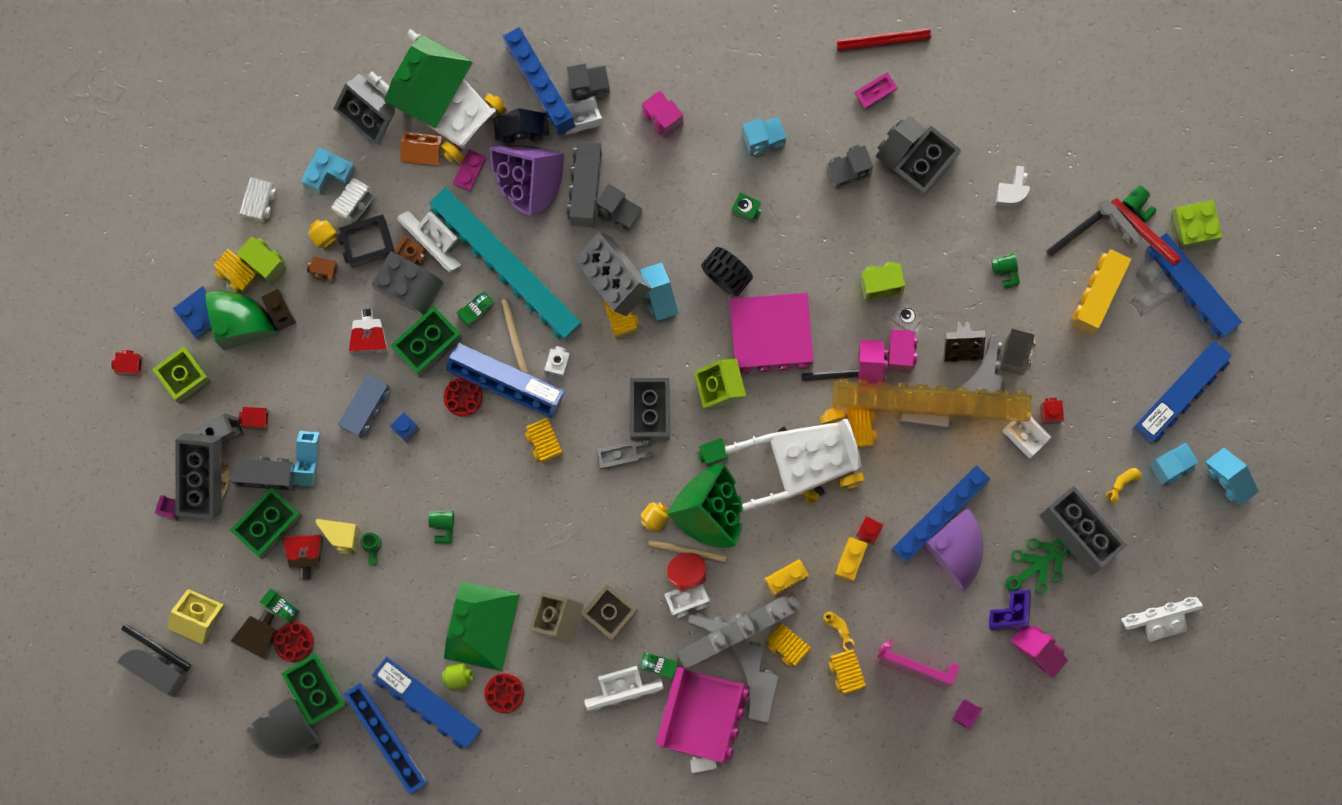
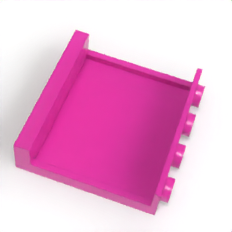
(771, 332)
(915, 669)
(703, 715)

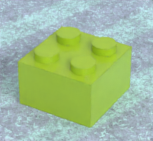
(1197, 224)
(262, 260)
(882, 281)
(181, 375)
(720, 383)

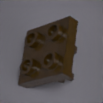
(964, 344)

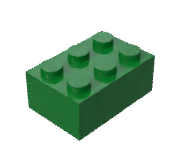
(426, 341)
(266, 523)
(314, 689)

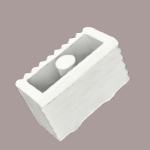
(257, 200)
(353, 201)

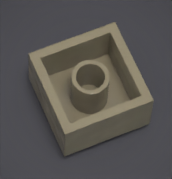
(609, 612)
(556, 617)

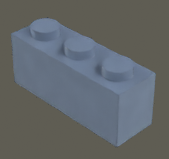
(364, 406)

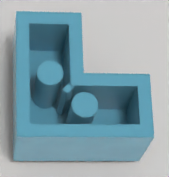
(763, 135)
(326, 166)
(661, 296)
(1173, 463)
(1232, 476)

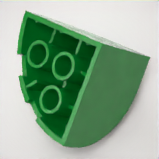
(237, 319)
(709, 508)

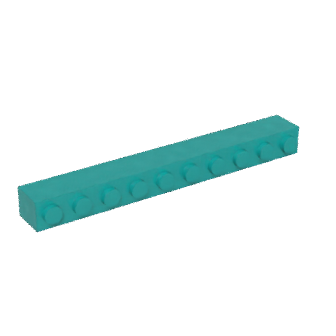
(505, 264)

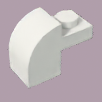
(1013, 194)

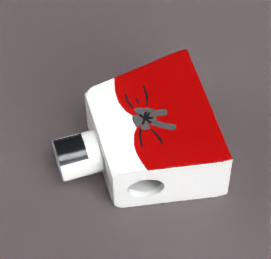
(367, 335)

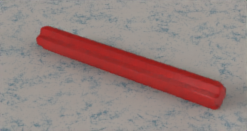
(883, 39)
(1145, 232)

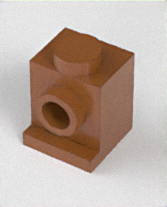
(403, 247)
(322, 269)

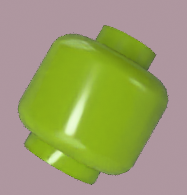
(457, 677)

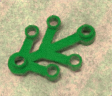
(1040, 562)

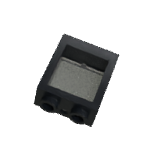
(364, 241)

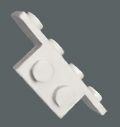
(433, 236)
(1164, 620)
(620, 687)

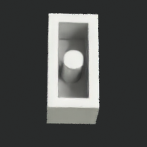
(702, 764)

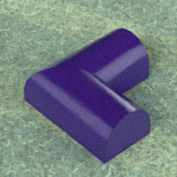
(1016, 616)

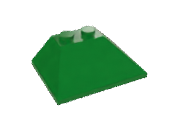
(427, 80)
(481, 626)

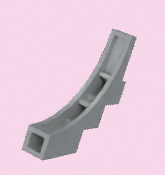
(983, 378)
(739, 630)
(761, 684)

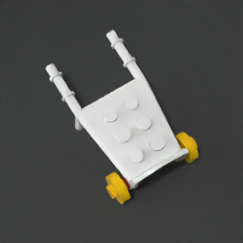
(462, 117)
(809, 457)

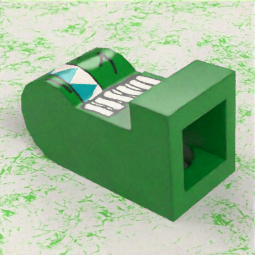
(475, 309)
(279, 606)
(658, 665)

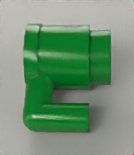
(1136, 201)
(1004, 265)
(445, 521)
(371, 543)

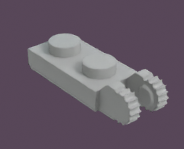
(1119, 221)
(622, 454)

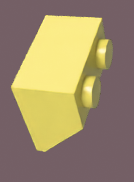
(341, 535)
(194, 616)

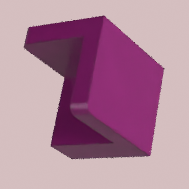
(166, 508)
(966, 714)

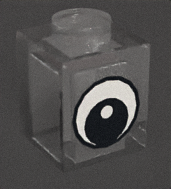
(908, 318)

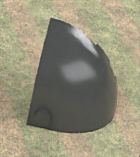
(284, 732)

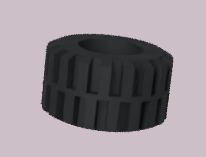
(727, 271)

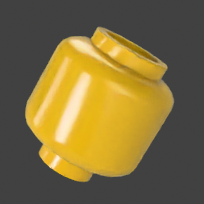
(322, 233)
(654, 516)

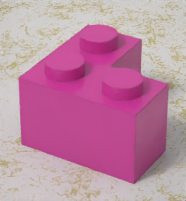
(663, 114)
(901, 351)
(872, 361)
(1040, 649)

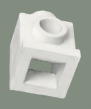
(557, 369)

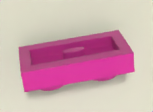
(876, 90)
(469, 170)

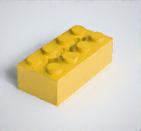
(1102, 290)

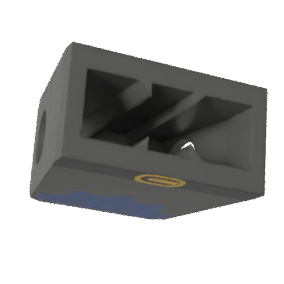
(223, 426)

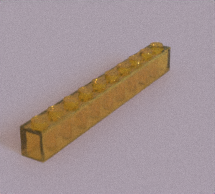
(931, 401)

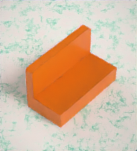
(420, 148)

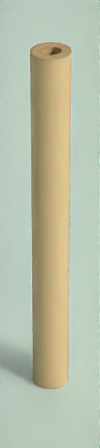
(514, 336)
(683, 549)

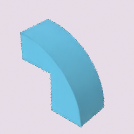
(307, 458)

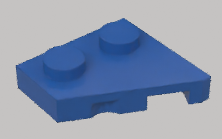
(194, 313)

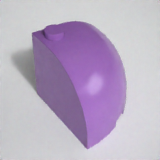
(527, 175)
(958, 549)

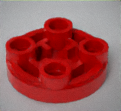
(463, 397)
(687, 571)
(293, 642)
(504, 693)

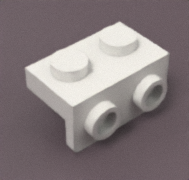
(584, 114)
(1027, 436)
(682, 602)

